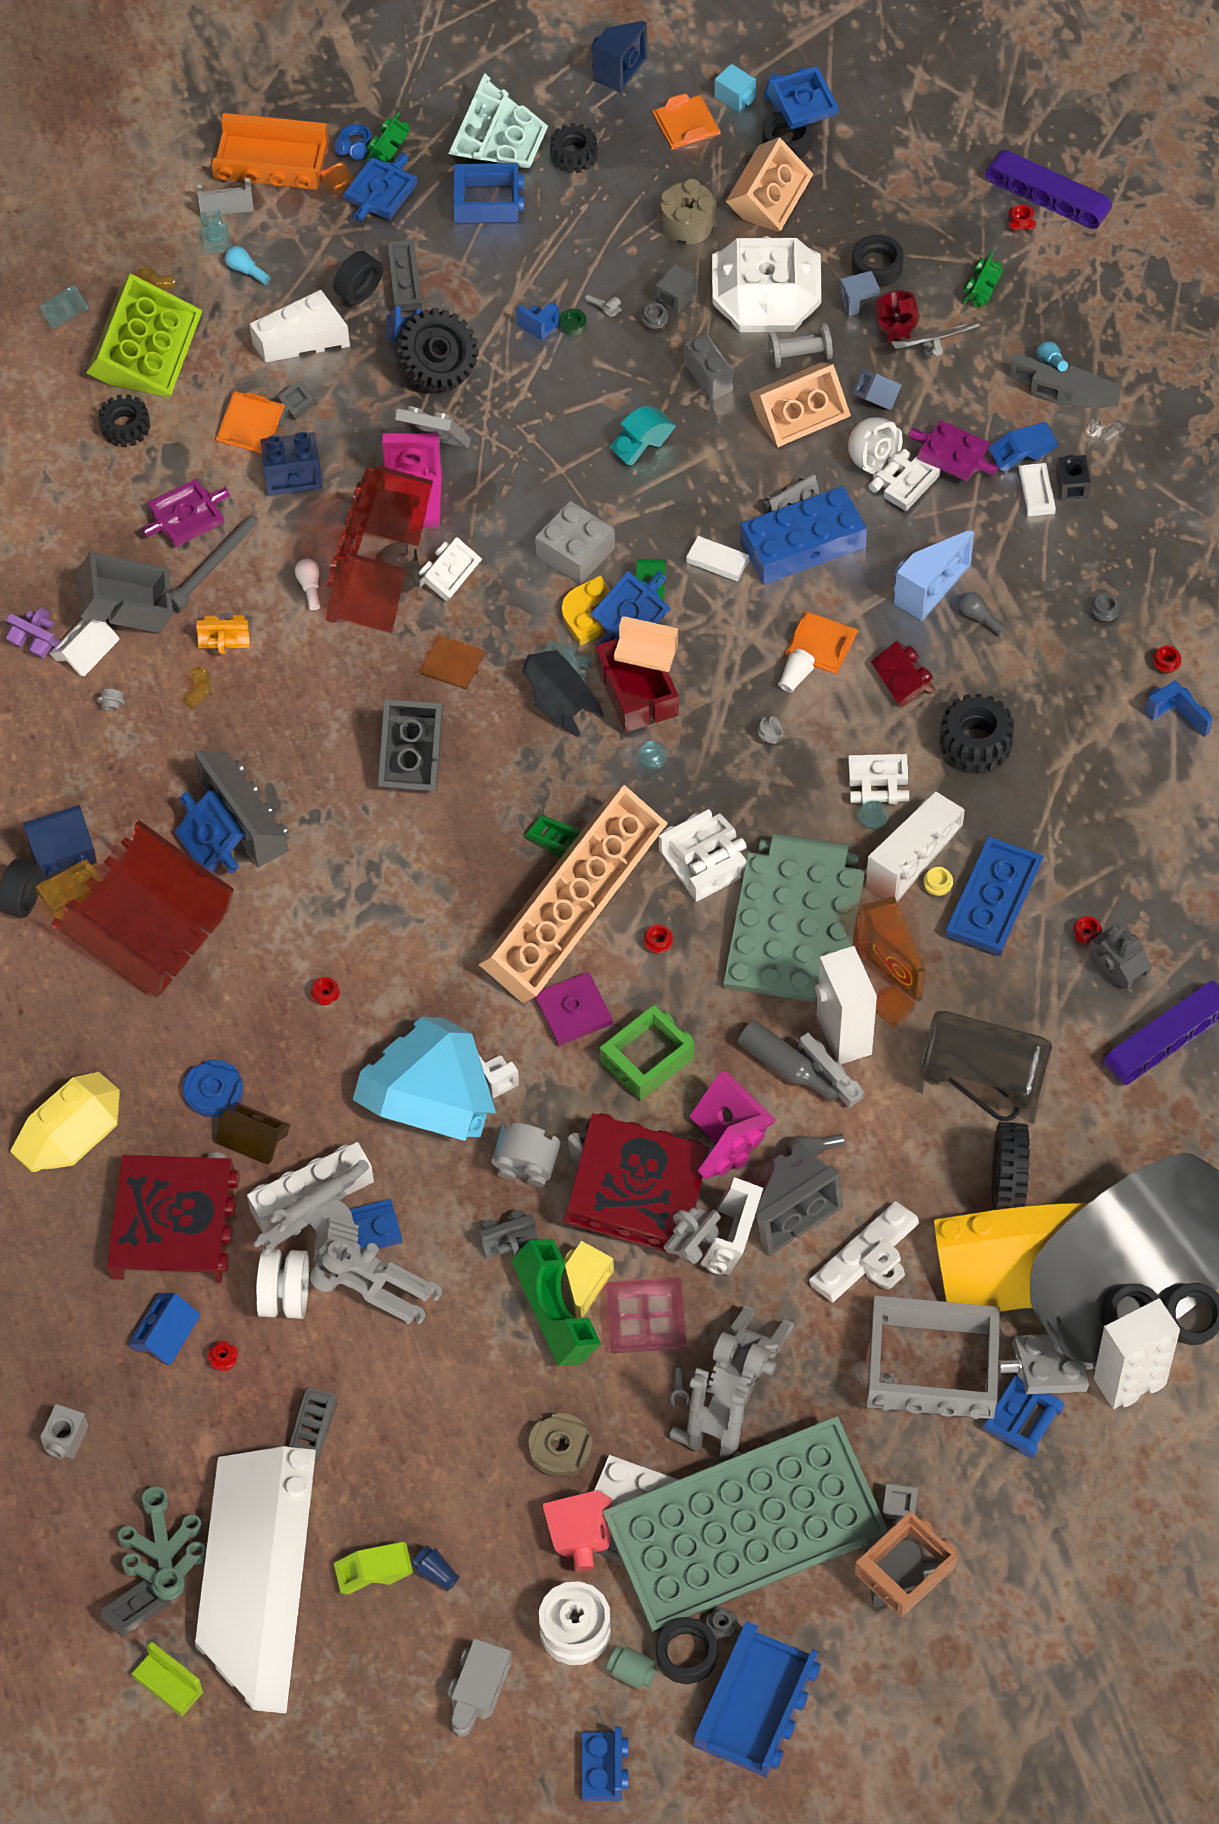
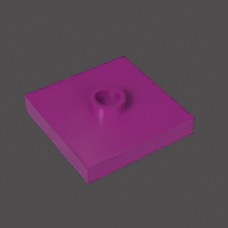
(573, 1009)

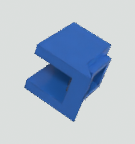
(396, 322)

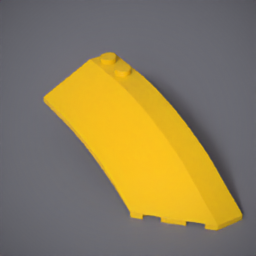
(991, 1253)

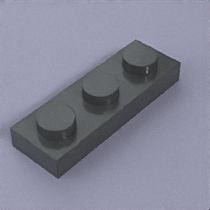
(404, 274)

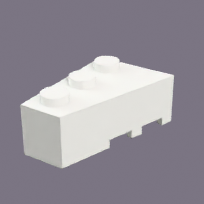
(299, 328)

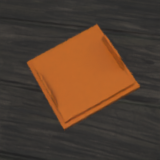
(685, 120)
(249, 421)
(824, 640)

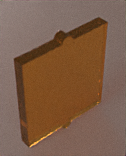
(452, 662)

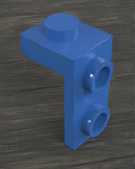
(1175, 696)

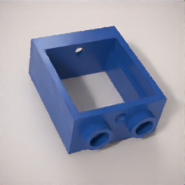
(487, 175)

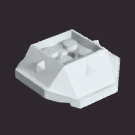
(766, 283)

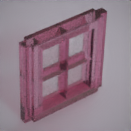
(646, 1315)

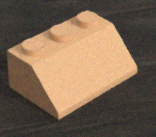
(770, 186)
(800, 403)

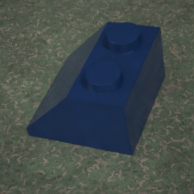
(619, 54)
(59, 841)

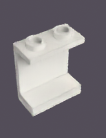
(709, 880)

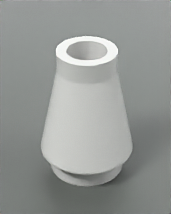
(796, 670)

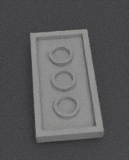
(418, 422)

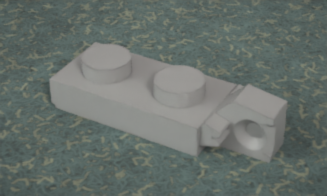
(830, 1070)

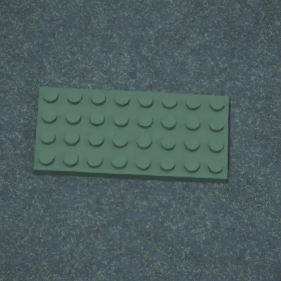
(744, 1523)

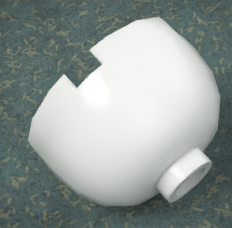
(874, 443)

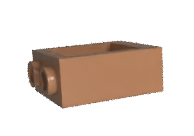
(885, 1586)

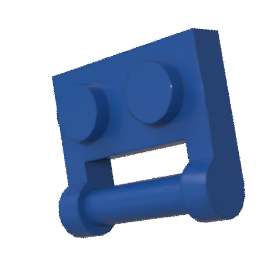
(1013, 1413)

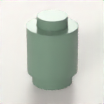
(632, 1667)

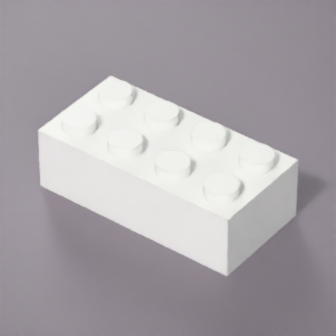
(1136, 1354)

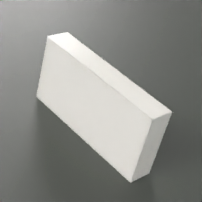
(1036, 489)
(717, 558)

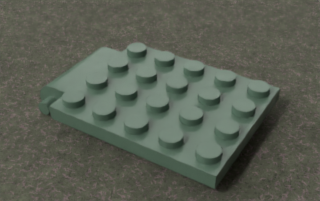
(791, 914)

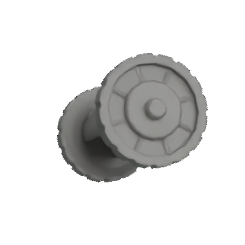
(800, 345)

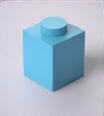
(735, 88)

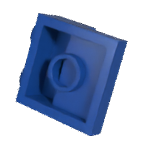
(802, 97)

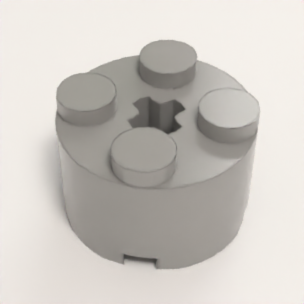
(525, 1154)

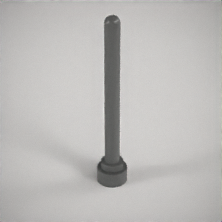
(181, 595)

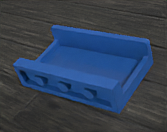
(756, 1701)

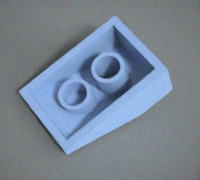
(931, 574)

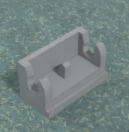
(226, 200)

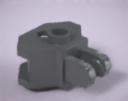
(1120, 955)

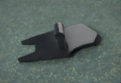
(559, 689)

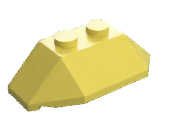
(68, 1123)

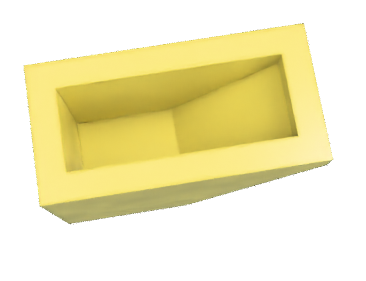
(586, 1275)

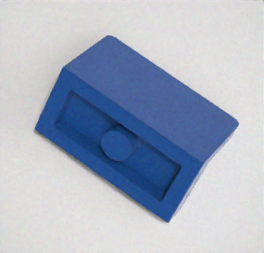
(165, 1327)

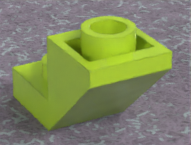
(373, 1565)

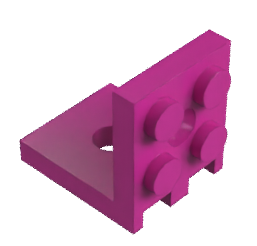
(424, 463)
(735, 1138)

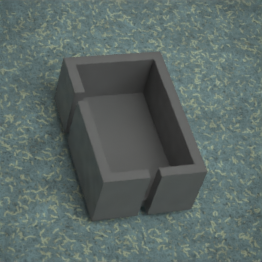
(124, 592)

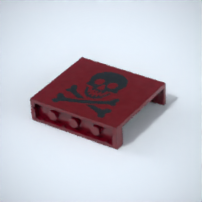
(634, 1181)
(173, 1215)

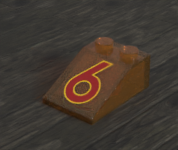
(890, 945)

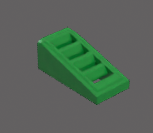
(553, 846)

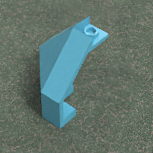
(429, 1081)

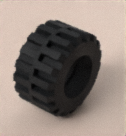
(976, 714)

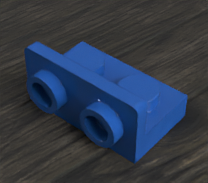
(602, 1765)

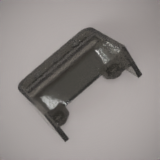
(987, 1056)

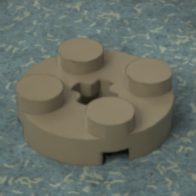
(563, 1462)

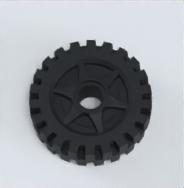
(450, 337)
(1010, 1165)

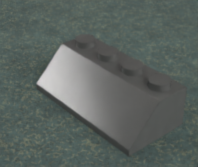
(263, 836)

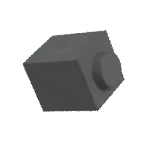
(676, 289)

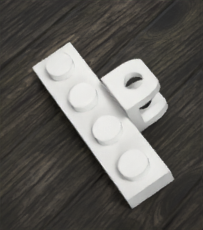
(868, 1253)

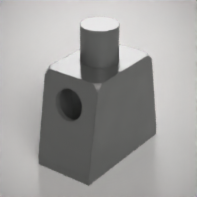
(903, 1566)

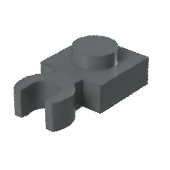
(296, 401)

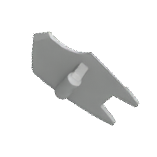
(936, 349)

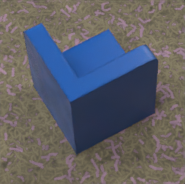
(537, 320)

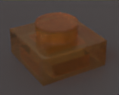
(337, 178)
(894, 1006)

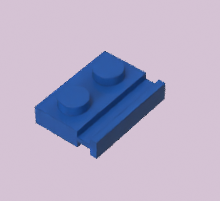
(377, 1224)

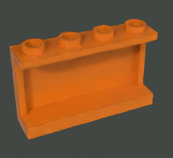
(271, 151)

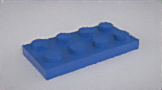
(994, 896)

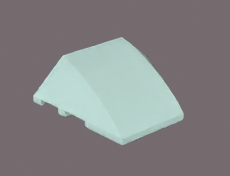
(498, 129)

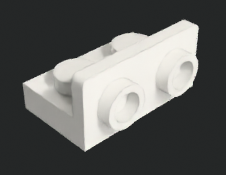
(450, 568)

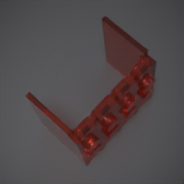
(390, 507)
(147, 911)

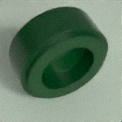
(572, 322)

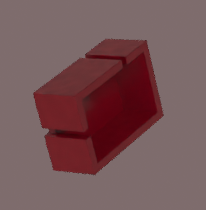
(636, 690)

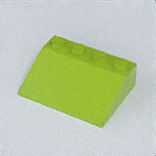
(144, 339)

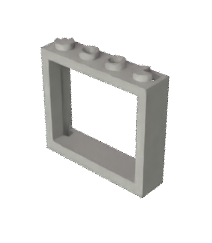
(935, 1316)

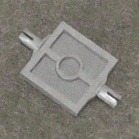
(1045, 1366)

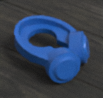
(357, 148)

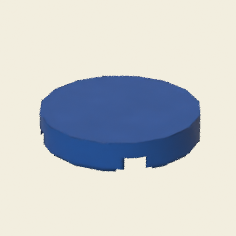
(212, 1088)

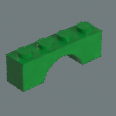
(540, 1274)

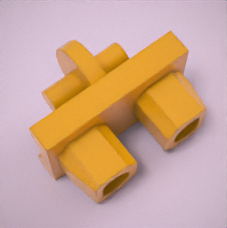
(223, 633)

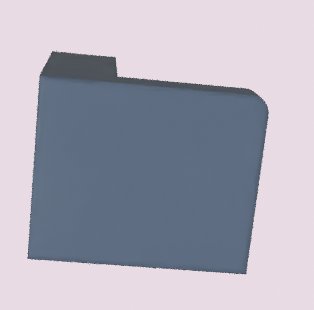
(857, 288)
(876, 389)

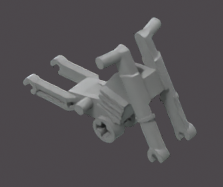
(341, 1254)
(740, 1360)

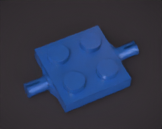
(380, 188)
(633, 600)
(209, 831)

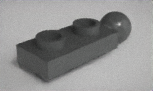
(134, 1608)

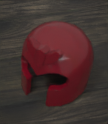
(897, 314)

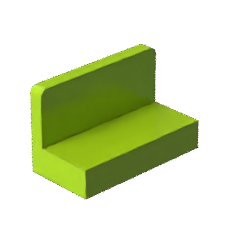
(168, 1680)

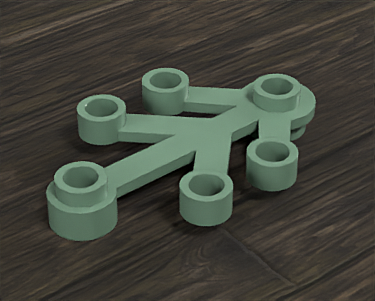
(162, 1549)

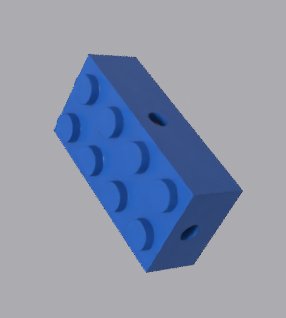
(803, 535)

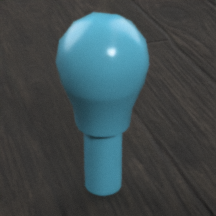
(239, 260)
(1050, 354)

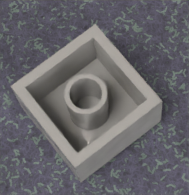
(575, 542)

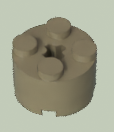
(687, 212)

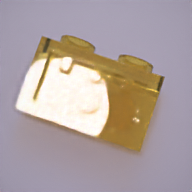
(67, 886)

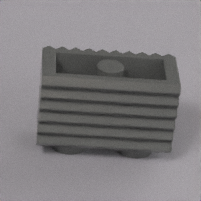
(708, 367)

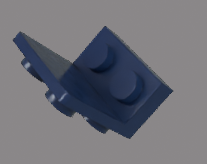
(291, 463)

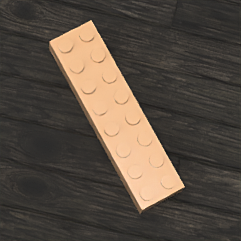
(573, 894)

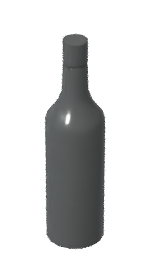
(783, 1058)

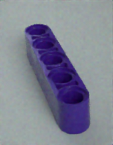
(1048, 189)
(1165, 1034)

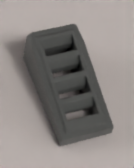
(318, 1398)

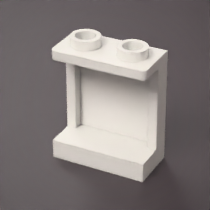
(741, 1203)

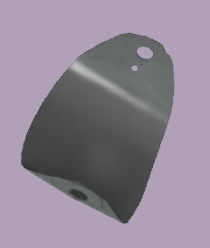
(1143, 1230)

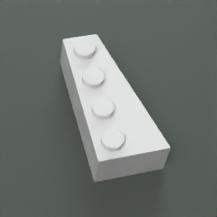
(913, 846)

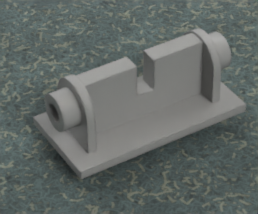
(798, 491)

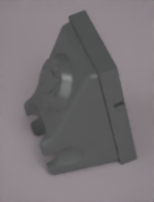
(410, 745)
(796, 1198)

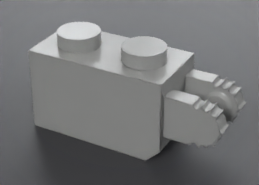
(479, 1684)

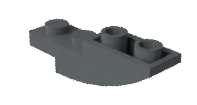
(1073, 388)

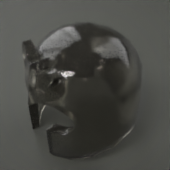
(391, 553)

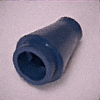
(434, 1567)

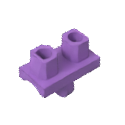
(21, 629)

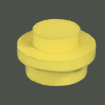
(938, 881)

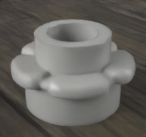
(111, 699)
(770, 730)

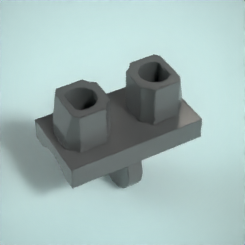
(507, 1236)

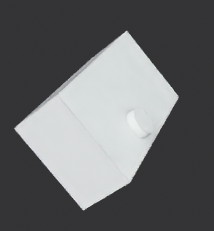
(846, 1005)

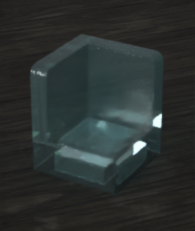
(64, 307)

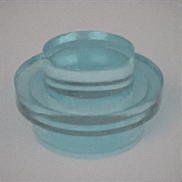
(652, 755)
(873, 815)

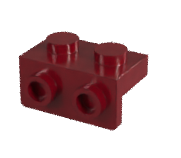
(903, 673)

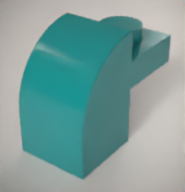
(641, 428)

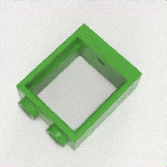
(627, 1072)

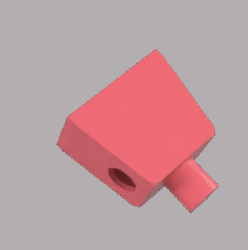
(579, 1527)

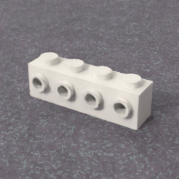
(290, 1186)

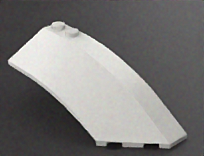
(256, 1571)

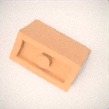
(646, 644)

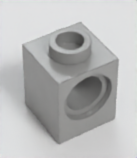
(64, 1420)

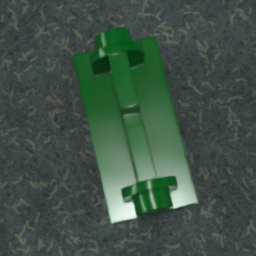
(394, 132)
(985, 272)

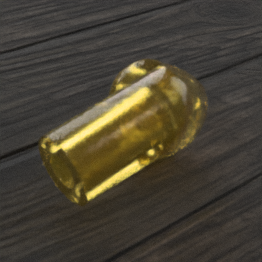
(150, 276)
(201, 687)

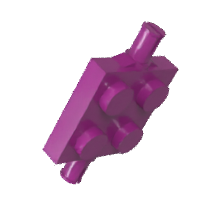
(953, 450)
(186, 512)

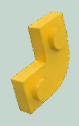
(578, 608)

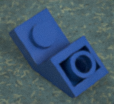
(1030, 441)

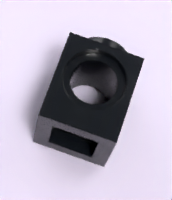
(1073, 477)

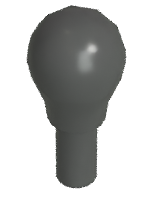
(973, 606)
(816, 1144)

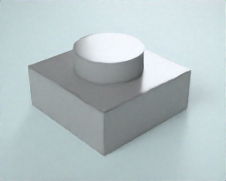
(899, 1501)

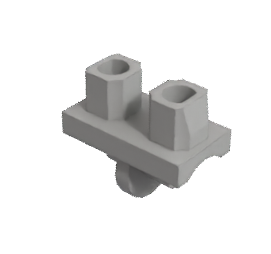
(690, 1230)

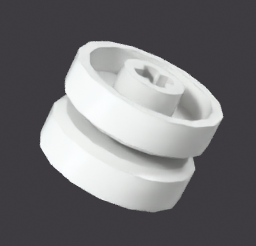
(283, 1284)
(574, 1623)

